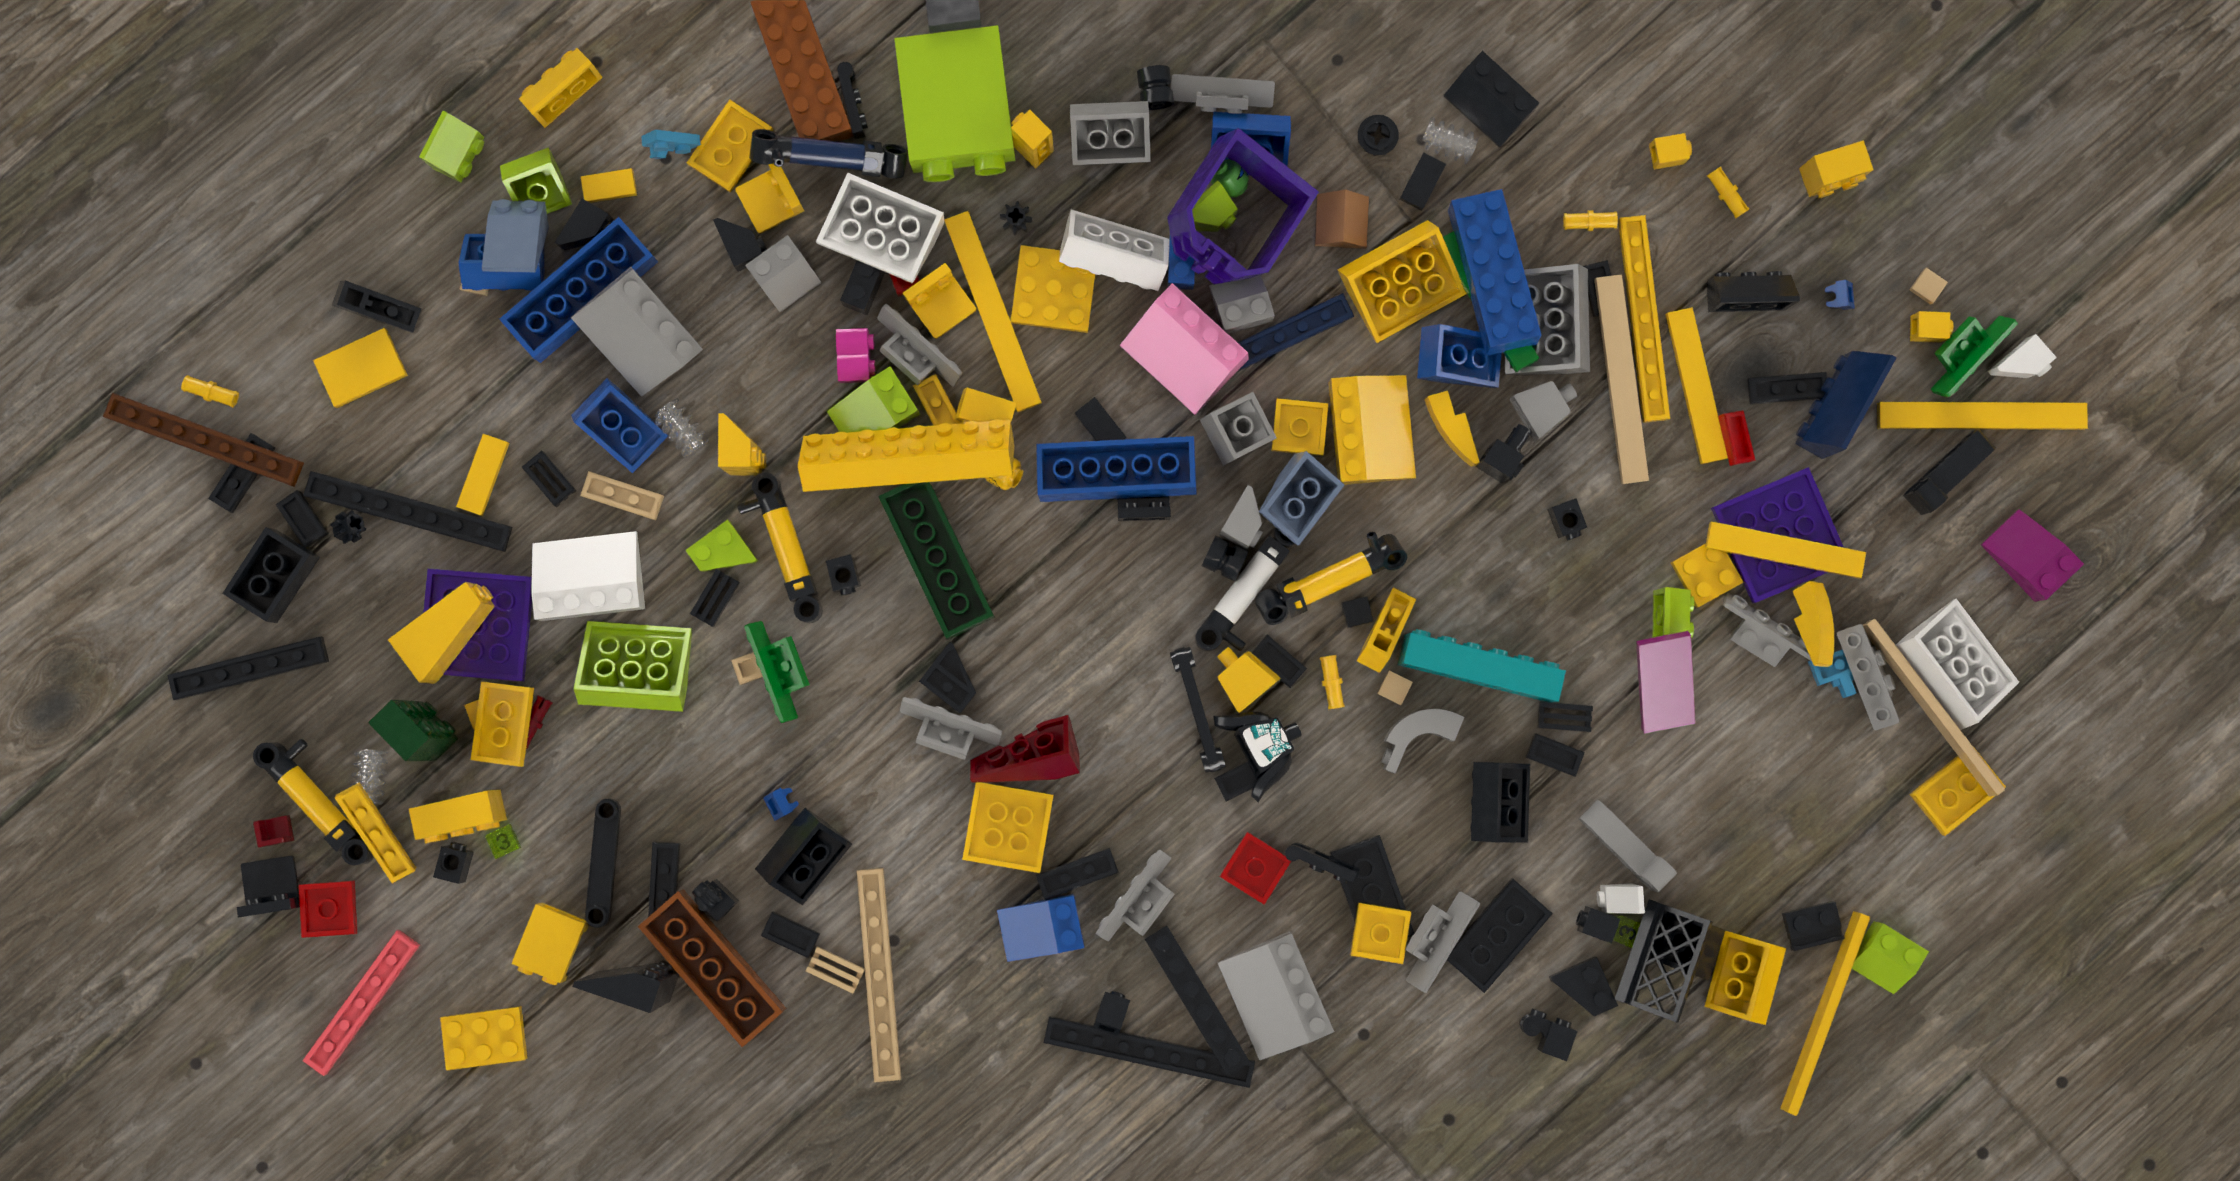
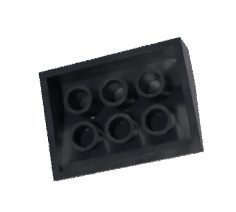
(638, 986)

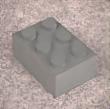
(1110, 133)

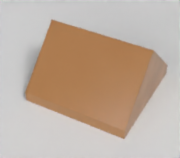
(1342, 219)

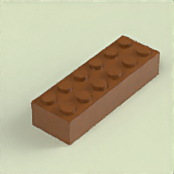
(802, 69)
(712, 967)

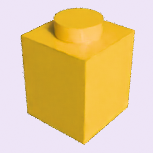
(1670, 151)
(1930, 326)

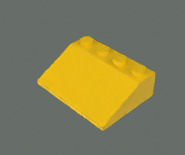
(1402, 280)
(1371, 429)

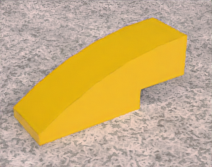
(1452, 427)
(1815, 622)

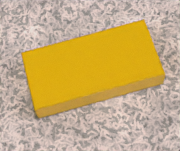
(609, 185)

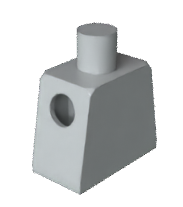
(1543, 407)

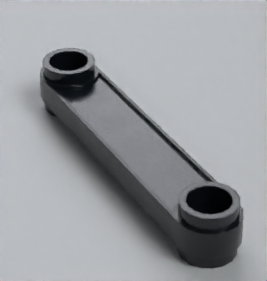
(1211, 757)
(603, 863)

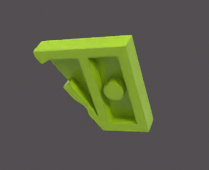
(721, 549)

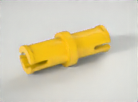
(1728, 192)
(1590, 220)
(210, 391)
(1332, 682)

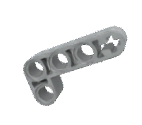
(1627, 847)

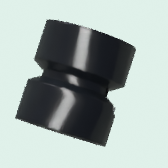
(1155, 82)
(1224, 558)

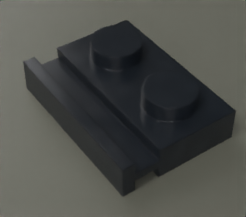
(1813, 926)

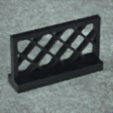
(1641, 955)

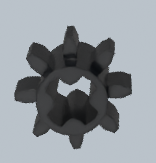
(1011, 211)
(348, 527)

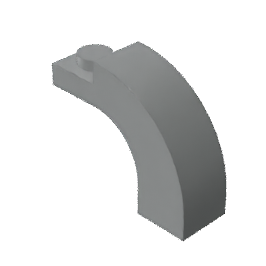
(1432, 721)

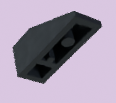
(376, 306)

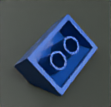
(1268, 131)
(474, 278)

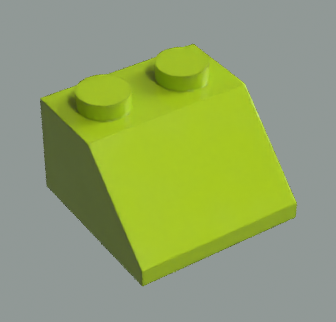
(452, 147)
(536, 179)
(1672, 611)
(1888, 957)

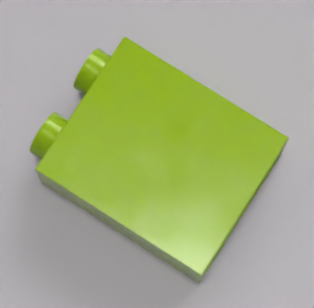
(955, 102)

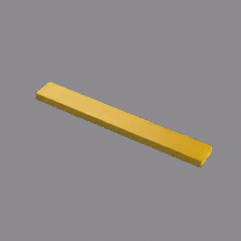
(992, 311)
(1644, 318)
(1982, 415)
(1825, 1013)

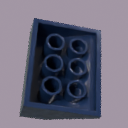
(1844, 402)

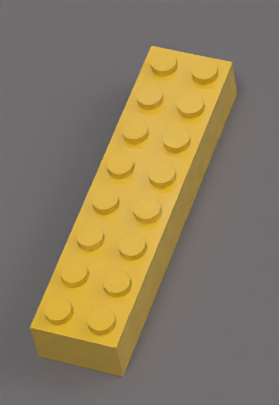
(906, 455)

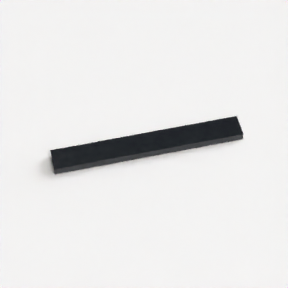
(407, 511)
(1143, 1051)

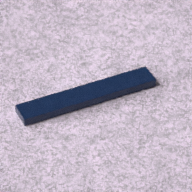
(1296, 329)

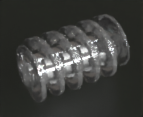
(1449, 140)
(680, 429)
(370, 771)

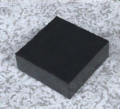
(1357, 612)

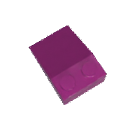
(2032, 556)

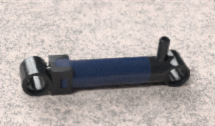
(866, 157)

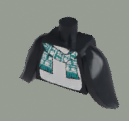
(1264, 744)

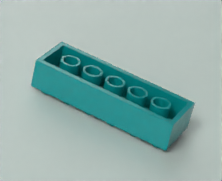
(1482, 667)

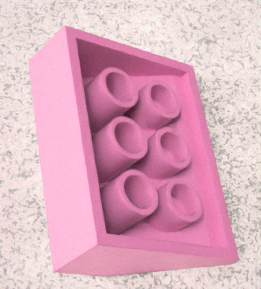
(1184, 349)

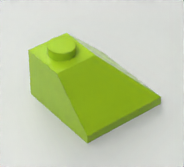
(1214, 210)

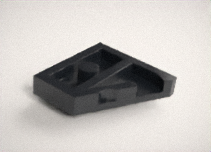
(949, 679)
(1587, 986)

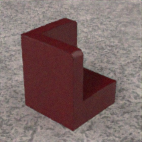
(273, 831)

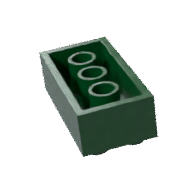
(414, 730)

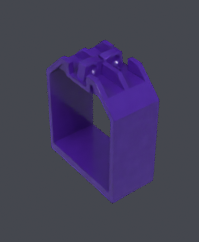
(1268, 172)

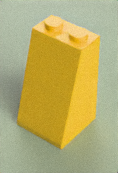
(441, 632)

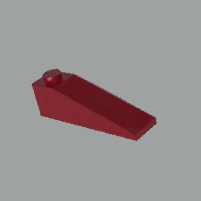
(1040, 755)

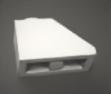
(2025, 360)
(1621, 898)

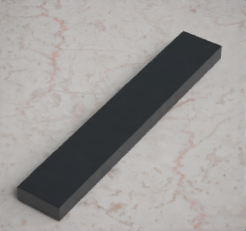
(248, 668)

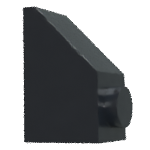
(583, 226)
(740, 243)

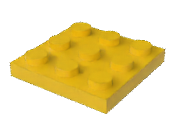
(1051, 292)
(1008, 827)

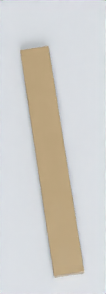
(1621, 379)
(1933, 709)
(879, 975)

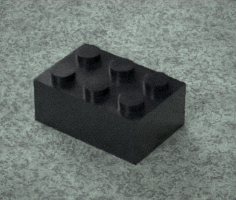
(271, 575)

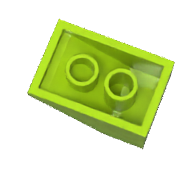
(875, 405)

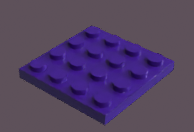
(1782, 508)
(501, 641)

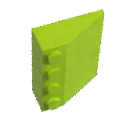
(633, 666)

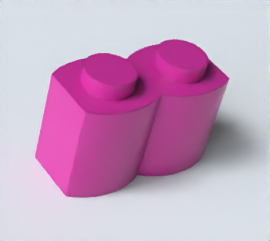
(854, 355)

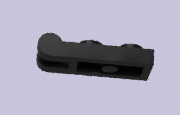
(852, 98)
(1322, 862)

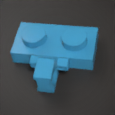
(664, 141)
(1838, 674)

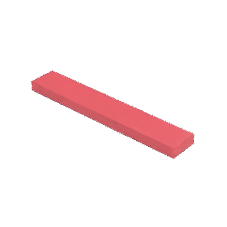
(361, 1003)

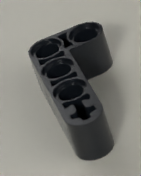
(1934, 486)

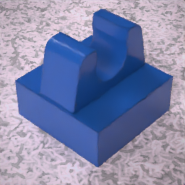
(1844, 295)
(778, 804)

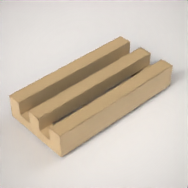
(855, 979)

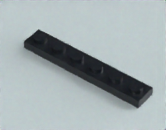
(1197, 1000)

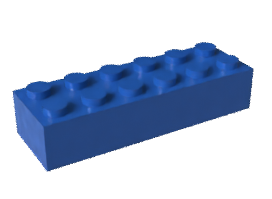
(1494, 272)
(544, 316)
(1116, 469)

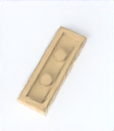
(622, 495)

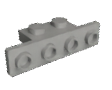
(1222, 92)
(914, 353)
(1761, 634)
(1869, 675)
(946, 730)
(1141, 902)
(1437, 938)

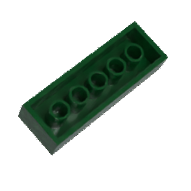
(936, 557)

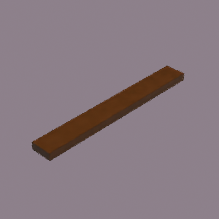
(203, 439)

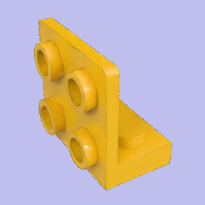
(769, 199)
(939, 301)

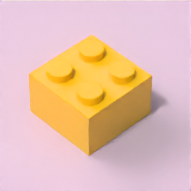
(1836, 169)

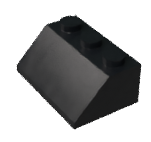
(1491, 99)
(1751, 292)
(1500, 802)
(803, 856)

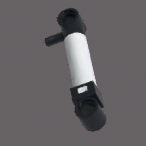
(1243, 592)

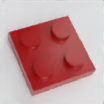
(1255, 868)
(328, 909)

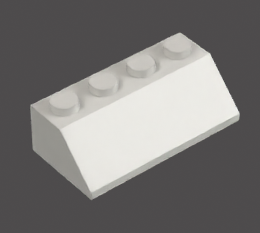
(1114, 250)

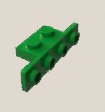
(1967, 350)
(779, 668)

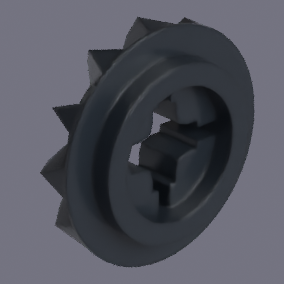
(1388, 129)

